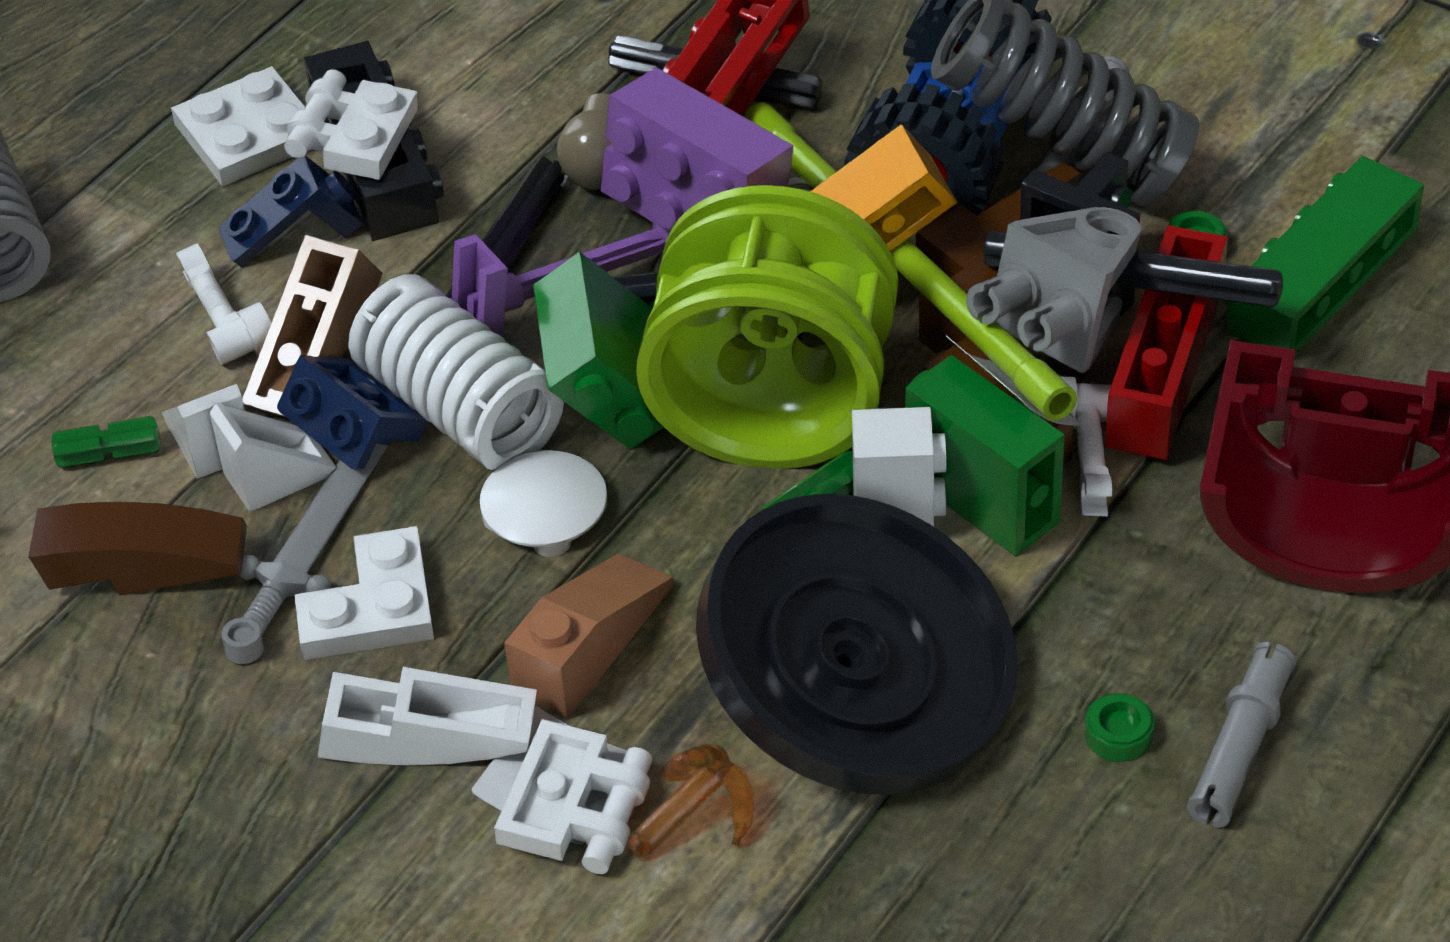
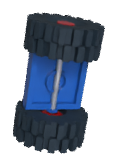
(944, 121)

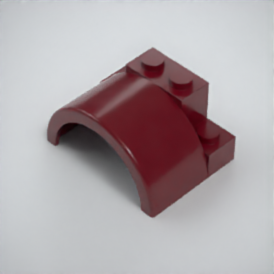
(1340, 492)

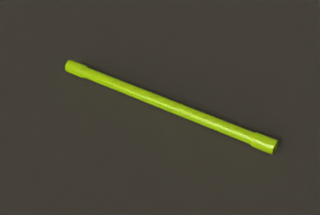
(1030, 375)

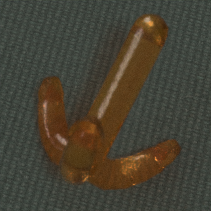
(710, 771)

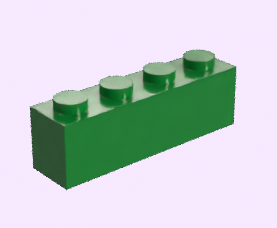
(1330, 253)

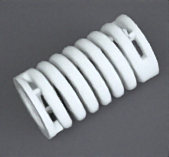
(454, 371)

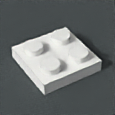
(240, 125)

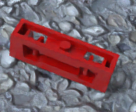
(732, 71)

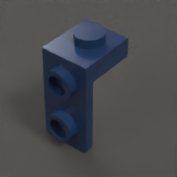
(283, 201)

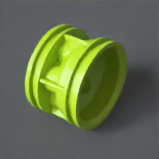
(769, 269)

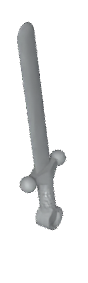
(289, 570)

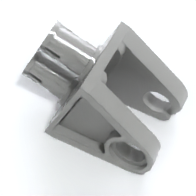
(1058, 282)

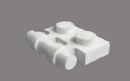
(367, 127)
(553, 788)

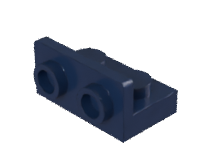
(346, 409)

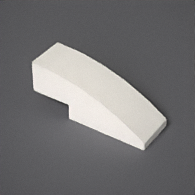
(424, 719)

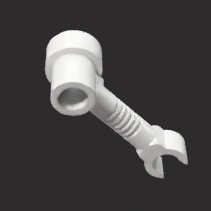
(235, 331)
(1094, 475)

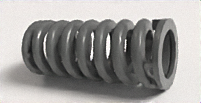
(1050, 107)

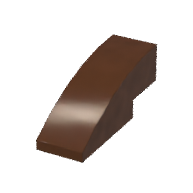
(135, 545)

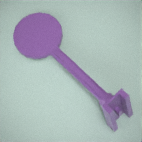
(489, 292)

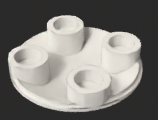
(543, 500)

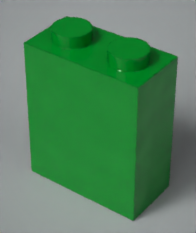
(592, 346)
(999, 455)

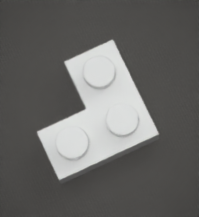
(380, 611)

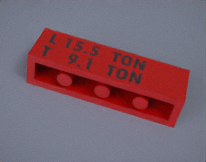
(1161, 356)

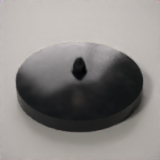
(856, 644)

